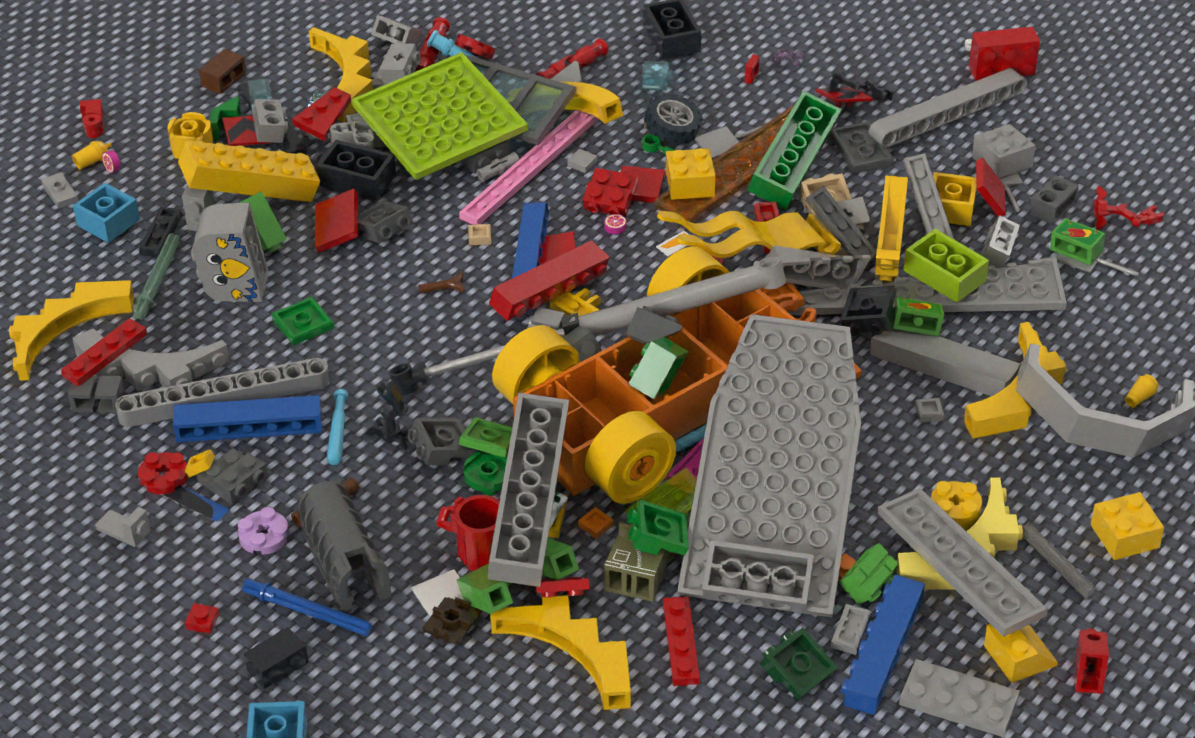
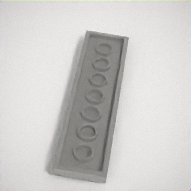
(962, 562)

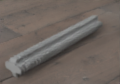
(1057, 560)

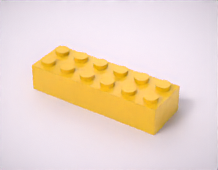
(248, 171)

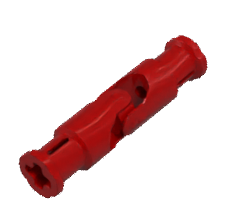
(429, 54)
(584, 57)

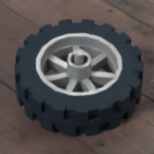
(679, 119)

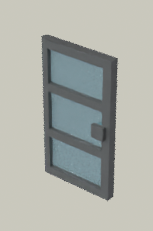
(532, 96)

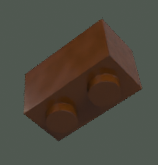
(222, 71)

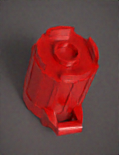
(474, 525)

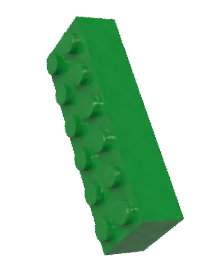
(794, 150)

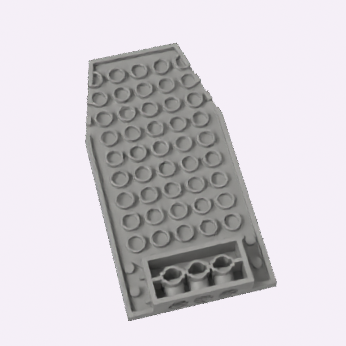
(776, 470)

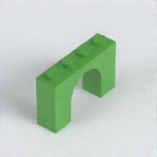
(494, 595)

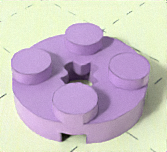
(262, 520)

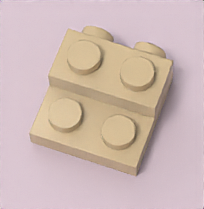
(833, 183)

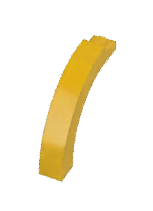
(595, 101)

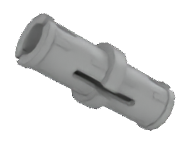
(497, 167)

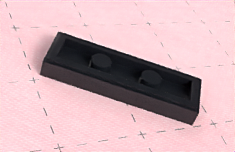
(162, 225)

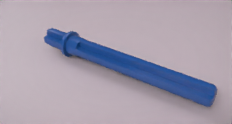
(268, 593)

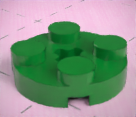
(479, 480)

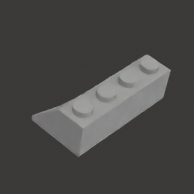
(818, 268)

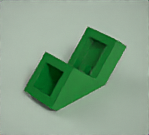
(228, 109)

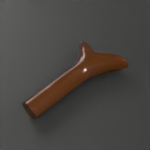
(452, 283)

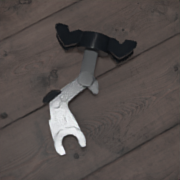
(837, 79)
(390, 430)

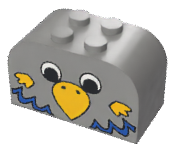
(230, 254)

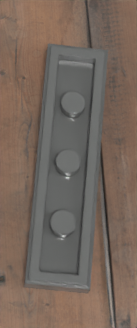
(840, 224)

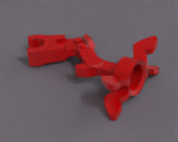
(1102, 209)

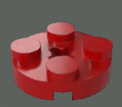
(475, 46)
(155, 463)

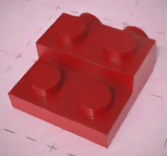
(609, 192)

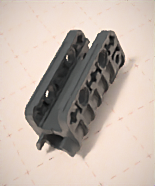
(340, 542)

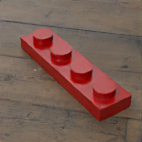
(103, 352)
(681, 641)

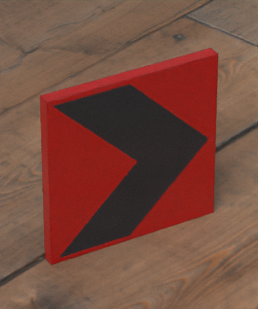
(845, 95)
(240, 131)

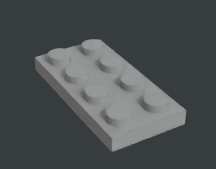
(959, 698)

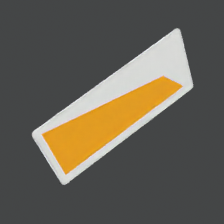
(671, 245)

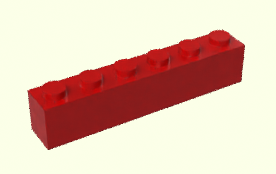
(549, 280)

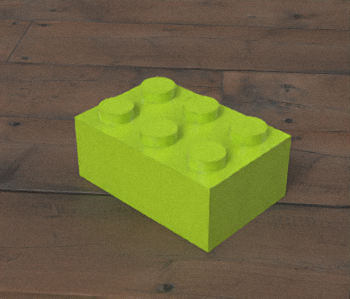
(946, 265)

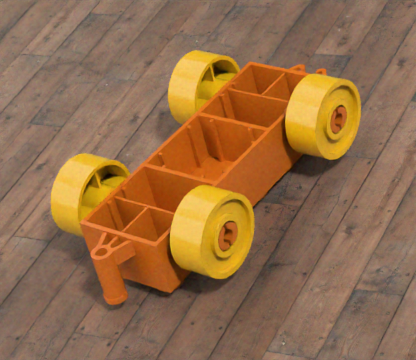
(613, 429)

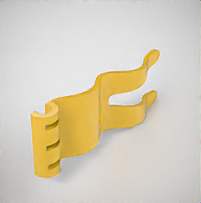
(785, 230)

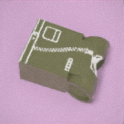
(633, 571)

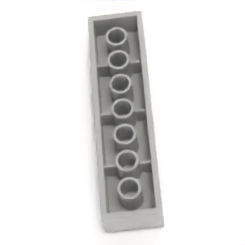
(528, 490)

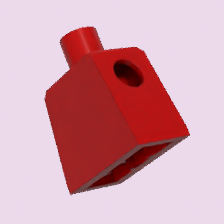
(1092, 649)

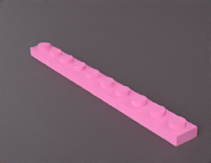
(527, 167)

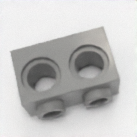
(269, 120)
(999, 241)

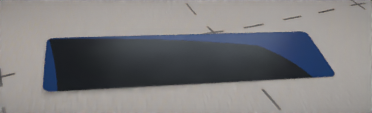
(197, 503)

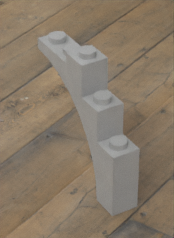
(149, 368)

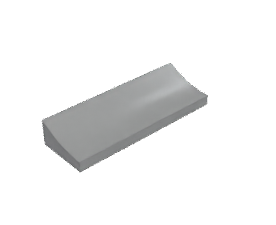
(945, 360)

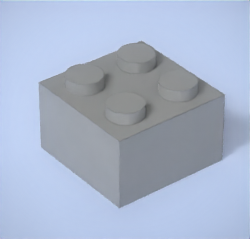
(1004, 150)

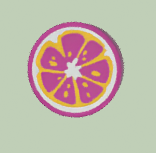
(111, 161)
(615, 224)

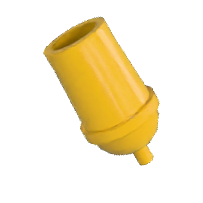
(90, 154)

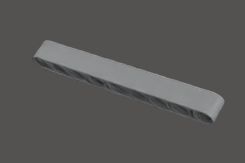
(947, 107)
(249, 385)

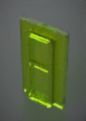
(674, 493)

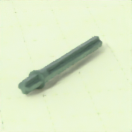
(145, 299)

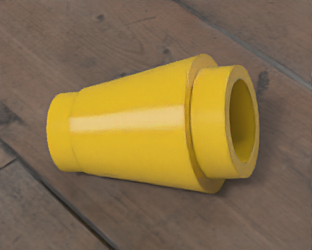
(1142, 389)

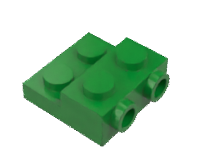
(657, 528)

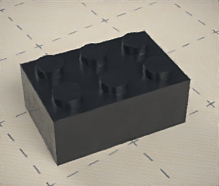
(672, 28)
(357, 168)

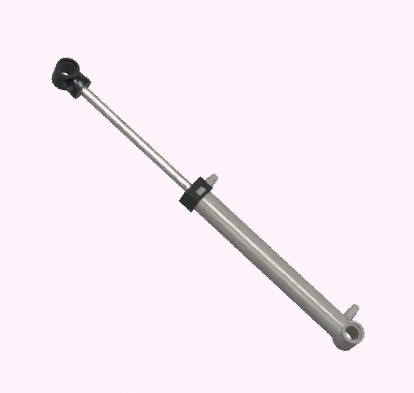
(763, 274)

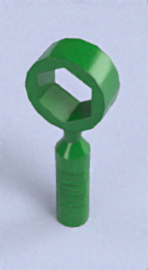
(653, 147)

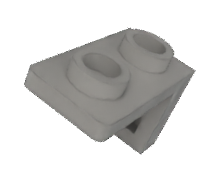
(126, 529)

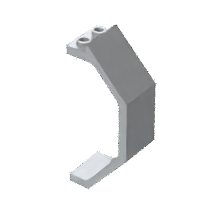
(1098, 428)

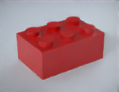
(1003, 50)

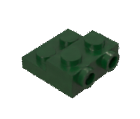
(797, 663)

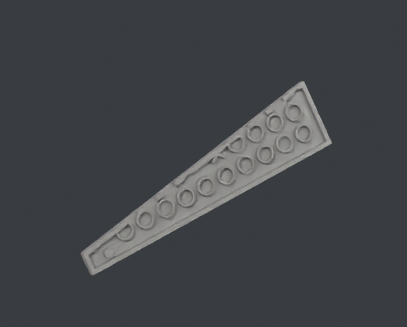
(1006, 289)

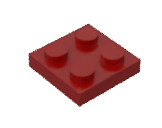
(572, 585)

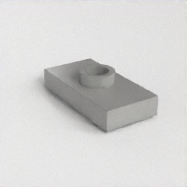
(59, 190)
(851, 629)

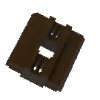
(451, 631)

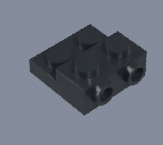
(869, 310)

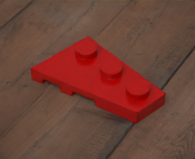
(323, 113)

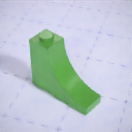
(266, 223)

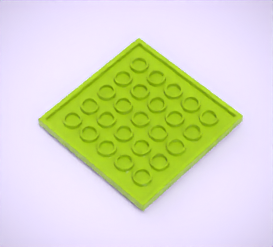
(439, 115)

